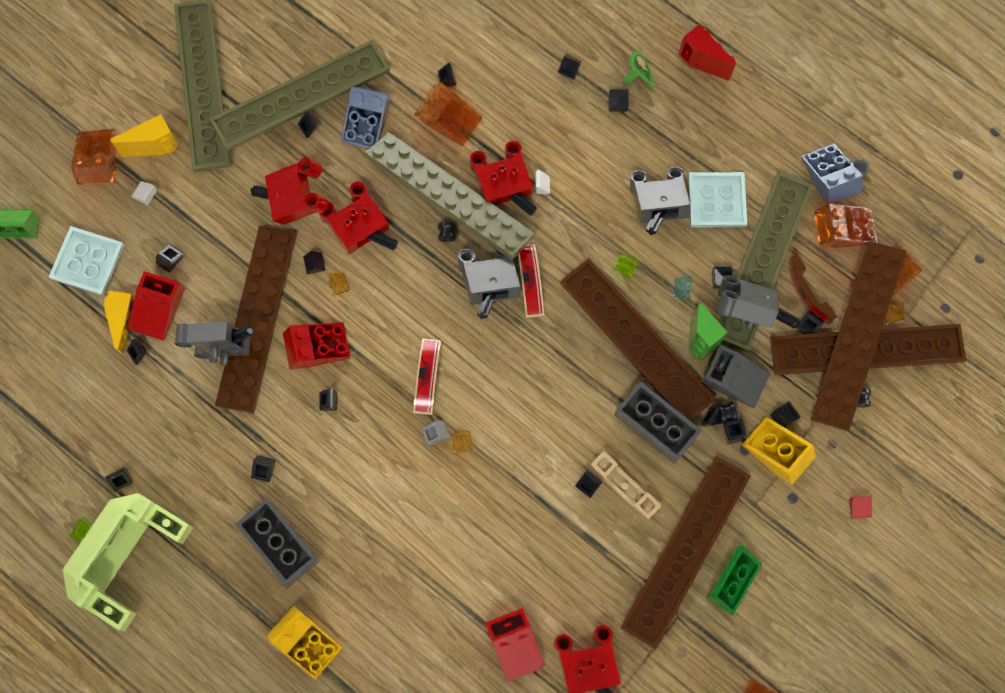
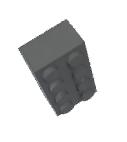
(657, 422)
(277, 543)

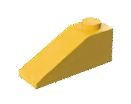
(118, 312)

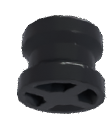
(447, 232)
(864, 398)
(727, 412)

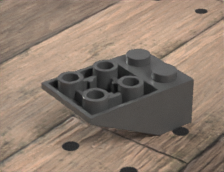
(735, 376)

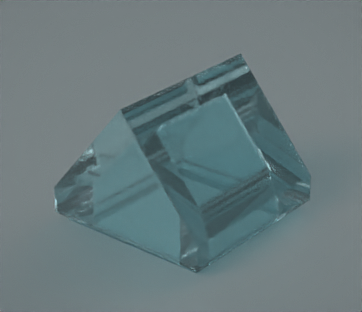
(683, 287)

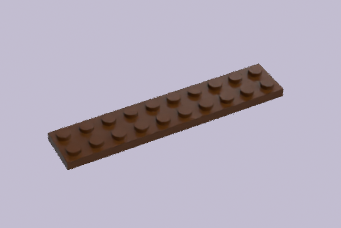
(257, 309)
(858, 336)
(637, 340)
(894, 349)
(685, 552)

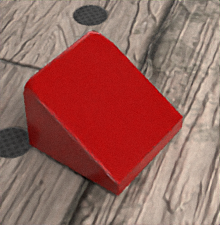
(861, 507)

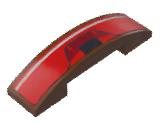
(822, 310)

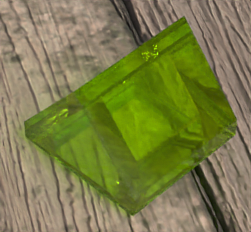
(626, 265)
(80, 530)

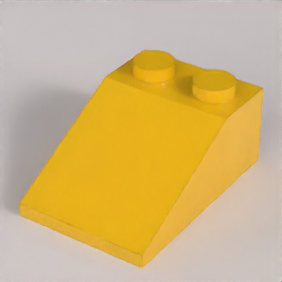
(146, 139)
(780, 450)

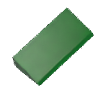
(734, 580)

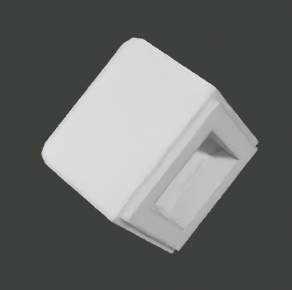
(542, 183)
(144, 192)

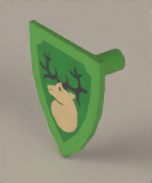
(640, 68)

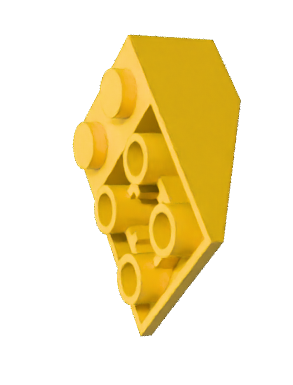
(303, 642)

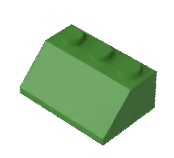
(18, 223)
(704, 333)

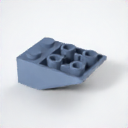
(365, 117)
(833, 174)

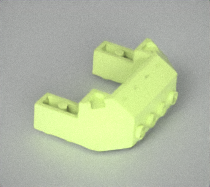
(108, 547)

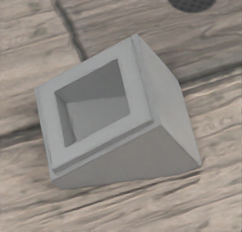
(435, 432)

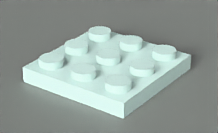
(717, 199)
(86, 261)

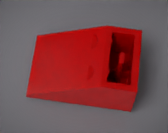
(706, 54)
(154, 305)
(315, 344)
(514, 644)

